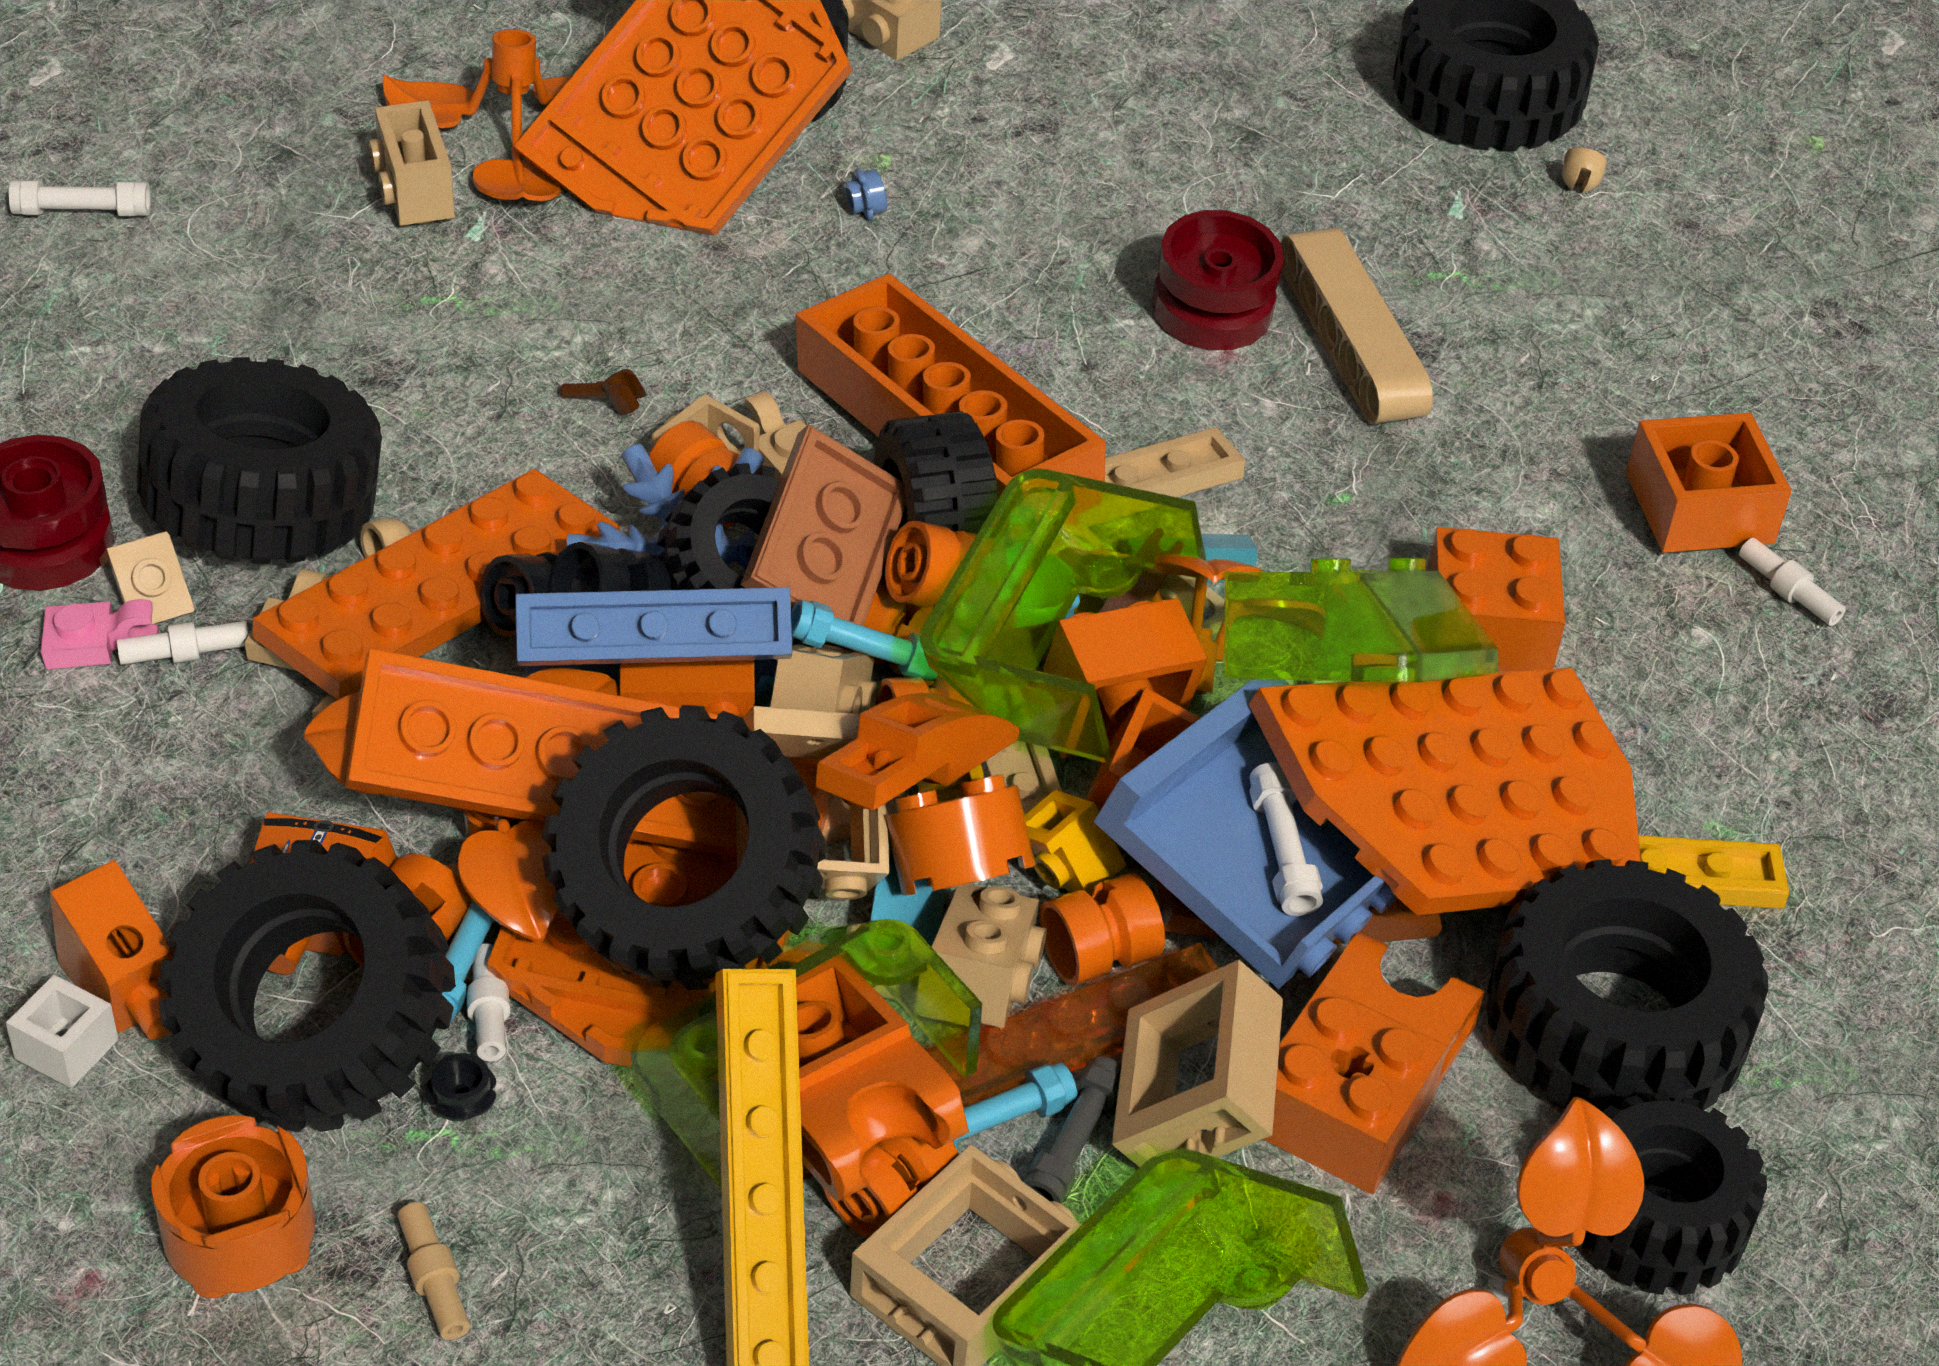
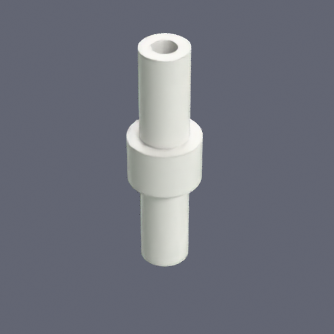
(1792, 581)
(182, 642)
(488, 1007)

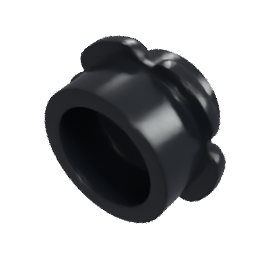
(458, 1074)

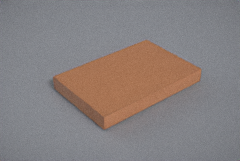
(828, 527)

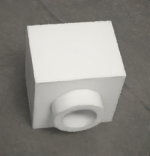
(62, 1031)

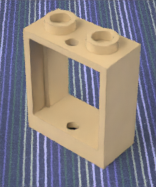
(817, 736)
(1234, 1104)
(916, 1304)

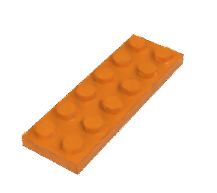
(421, 585)
(502, 746)

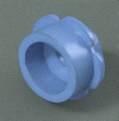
(866, 193)

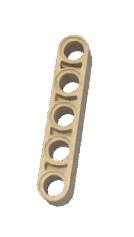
(1356, 326)

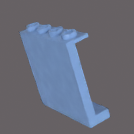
(653, 626)
(1197, 833)

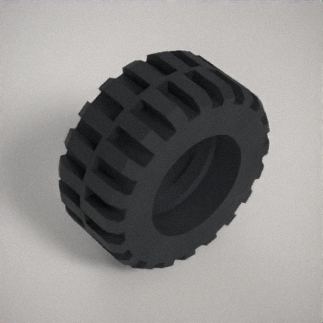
(1495, 69)
(258, 460)
(631, 778)
(247, 926)
(1639, 928)

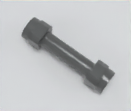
(1097, 1094)

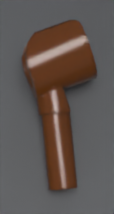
(621, 388)

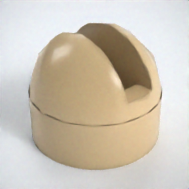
(1583, 167)
(381, 533)

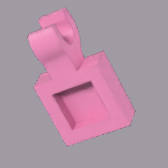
(89, 631)

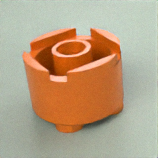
(960, 836)
(234, 1205)

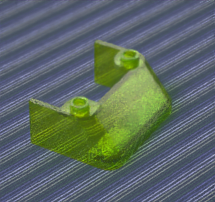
(1020, 577)
(1352, 625)
(679, 1055)
(1167, 1253)

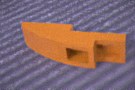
(911, 742)

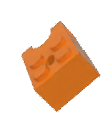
(1365, 1065)
(863, 1078)

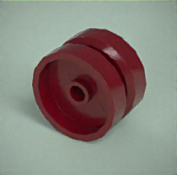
(1217, 279)
(50, 513)

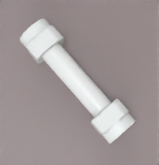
(32, 197)
(1296, 883)

